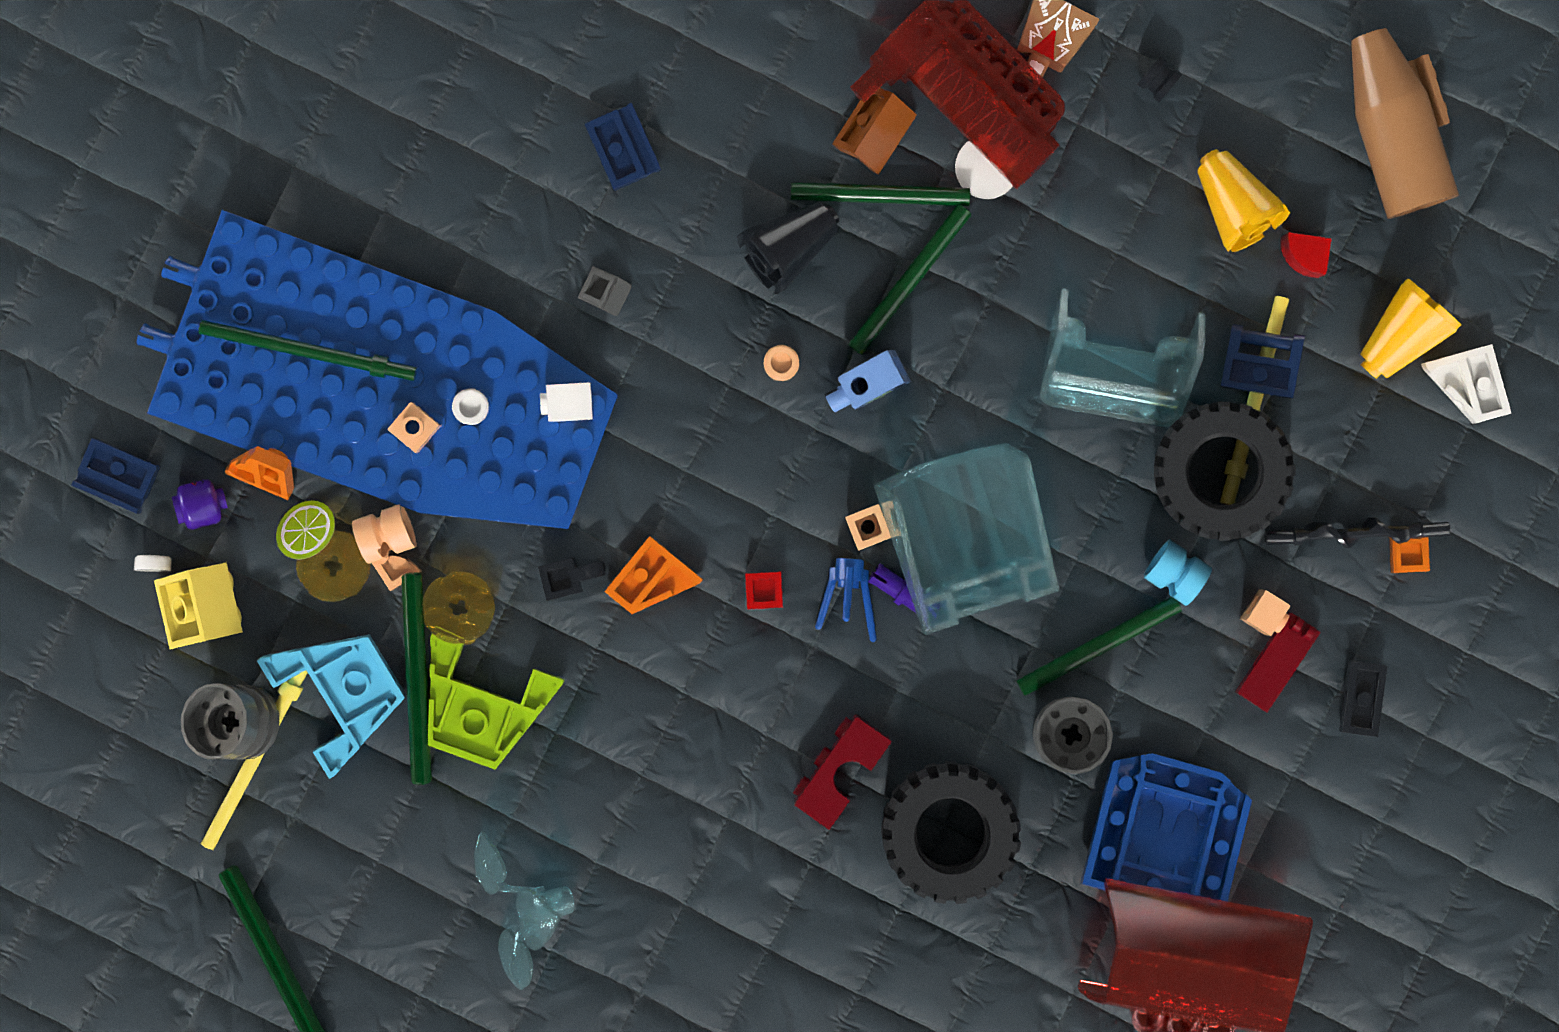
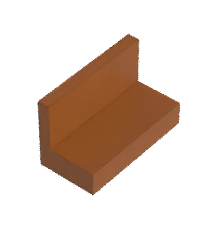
(875, 129)

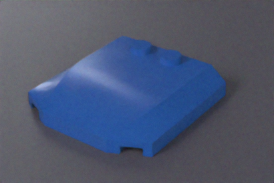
(1167, 828)

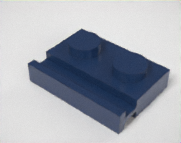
(622, 147)
(116, 475)

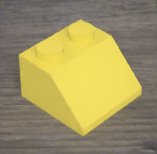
(198, 605)

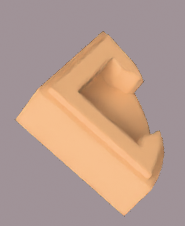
(393, 568)

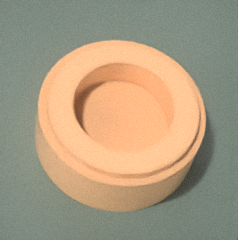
(781, 363)

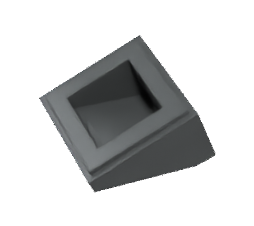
(605, 291)

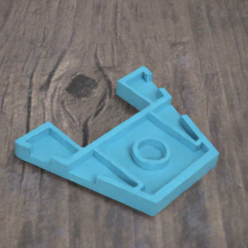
(353, 684)

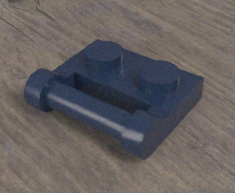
(1261, 373)

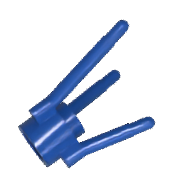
(848, 574)

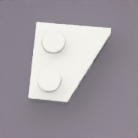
(1471, 383)

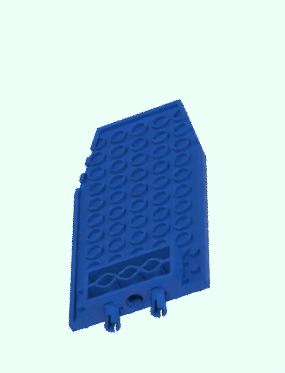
(338, 416)

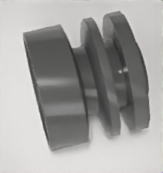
(229, 721)
(1091, 725)

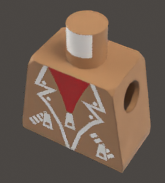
(1054, 34)

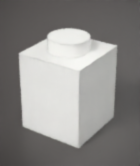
(567, 402)

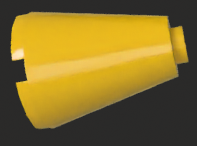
(1238, 201)
(1406, 331)

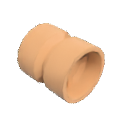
(385, 533)

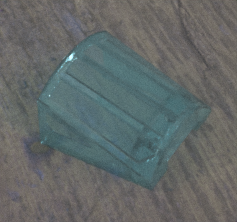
(968, 533)

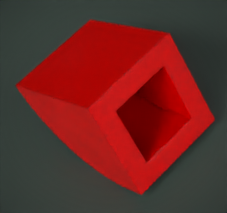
(1306, 253)

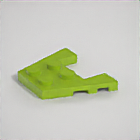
(476, 721)

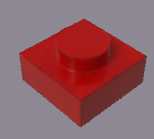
(764, 590)

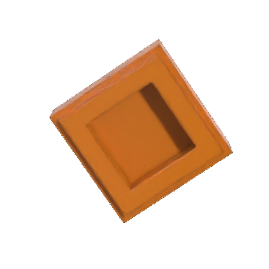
(1410, 555)

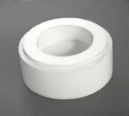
(470, 406)
(152, 563)

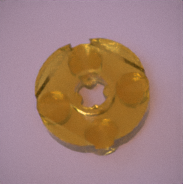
(347, 581)
(452, 589)

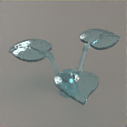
(537, 911)

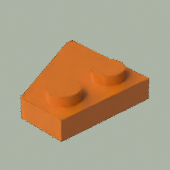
(264, 469)
(651, 578)

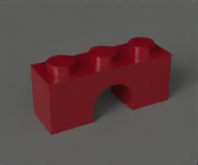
(857, 743)

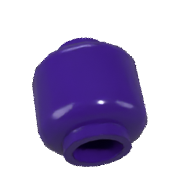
(199, 504)

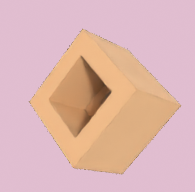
(427, 429)
(878, 535)
(1266, 613)

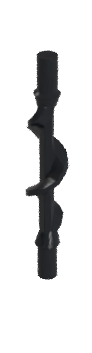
(1349, 537)

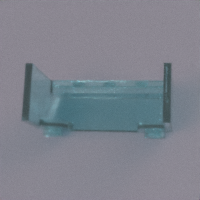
(1119, 379)

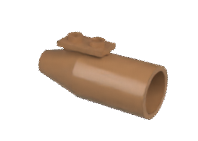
(1399, 124)

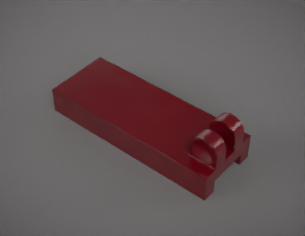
(1277, 663)

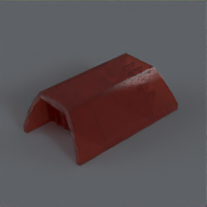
(1200, 962)

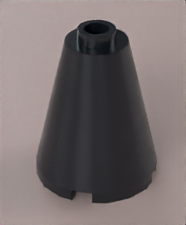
(788, 243)

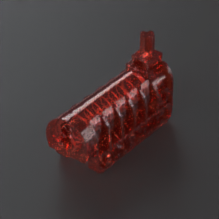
(967, 86)

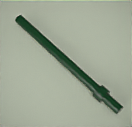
(377, 365)

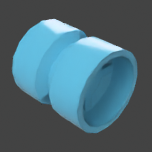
(1179, 573)

